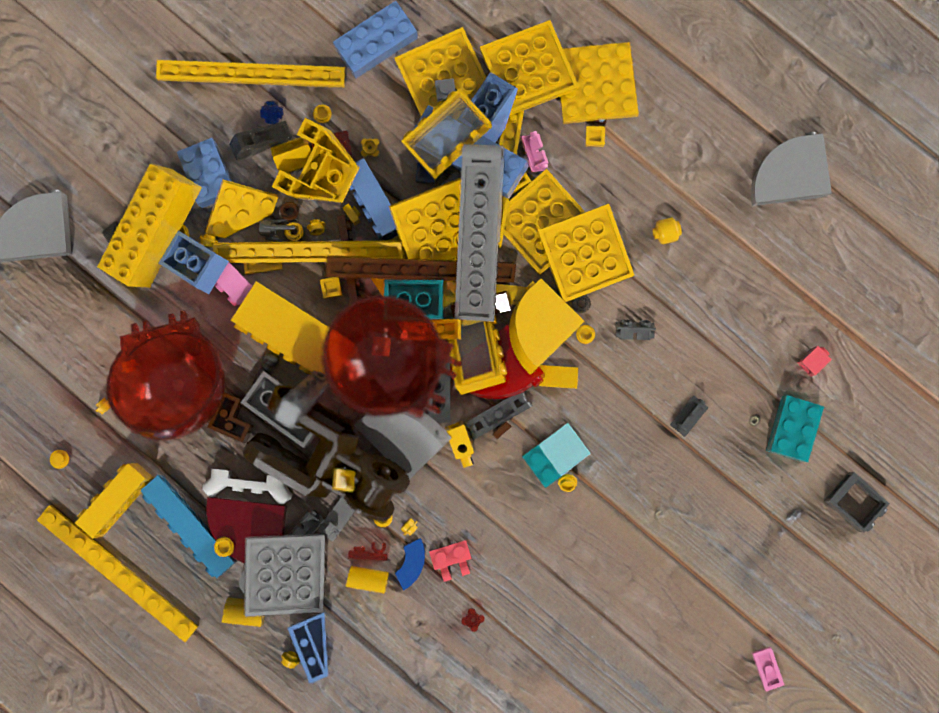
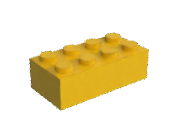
(114, 500)

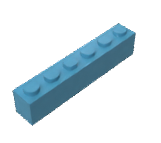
(187, 524)

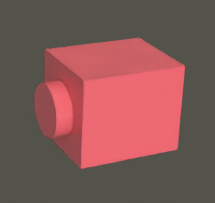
(815, 360)

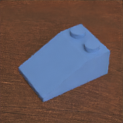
(495, 102)

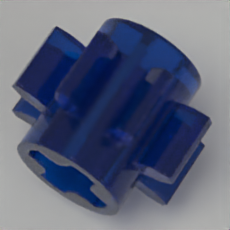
(271, 112)

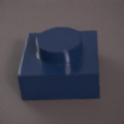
(423, 175)

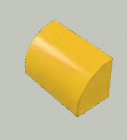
(367, 579)
(234, 614)

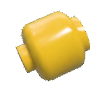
(667, 230)

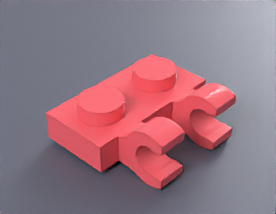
(451, 555)

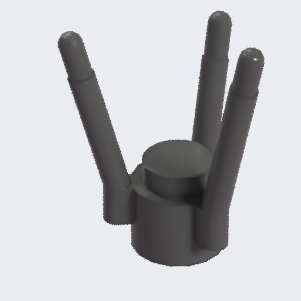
(269, 228)

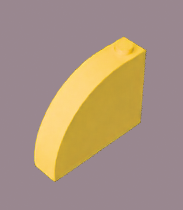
(540, 325)

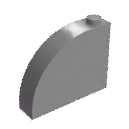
(793, 172)
(36, 228)
(404, 439)

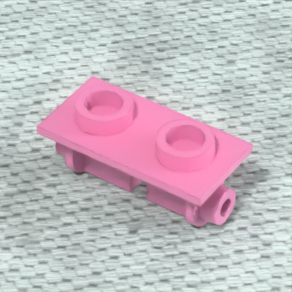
(536, 159)

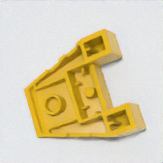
(326, 172)

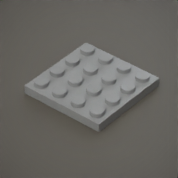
(284, 574)

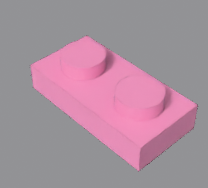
(768, 669)

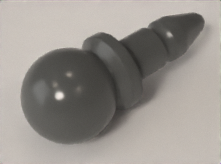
(270, 360)

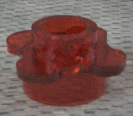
(467, 620)

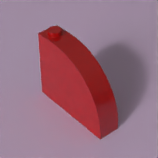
(517, 377)

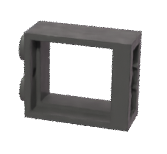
(843, 487)

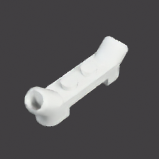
(222, 478)

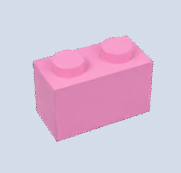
(233, 284)

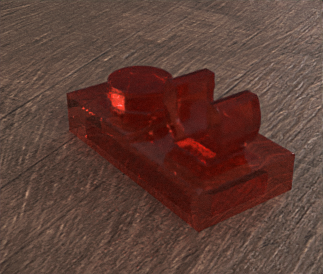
(360, 553)

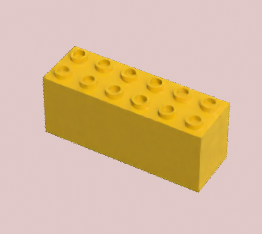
(149, 226)
(281, 327)

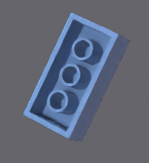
(375, 39)
(371, 196)

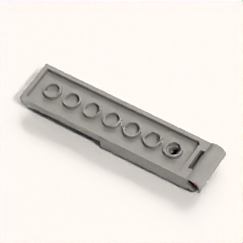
(479, 231)

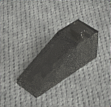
(259, 139)

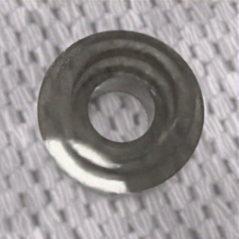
(586, 299)

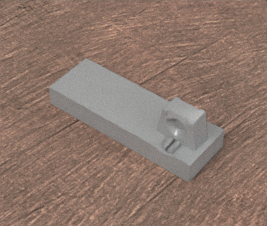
(336, 520)

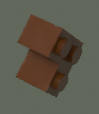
(226, 420)

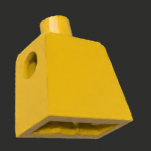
(459, 436)

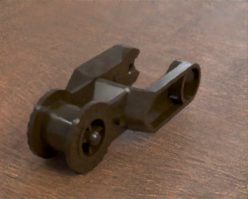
(375, 475)

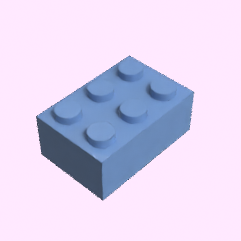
(206, 168)
(193, 262)

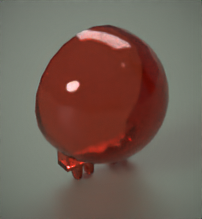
(385, 358)
(166, 379)

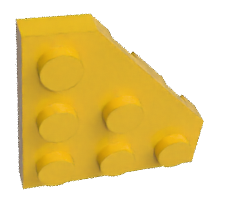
(238, 208)

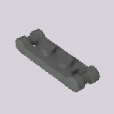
(497, 415)

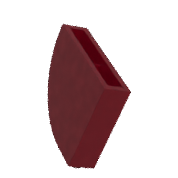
(244, 519)

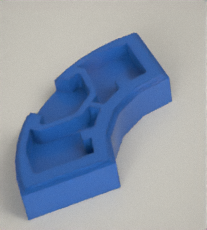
(413, 564)

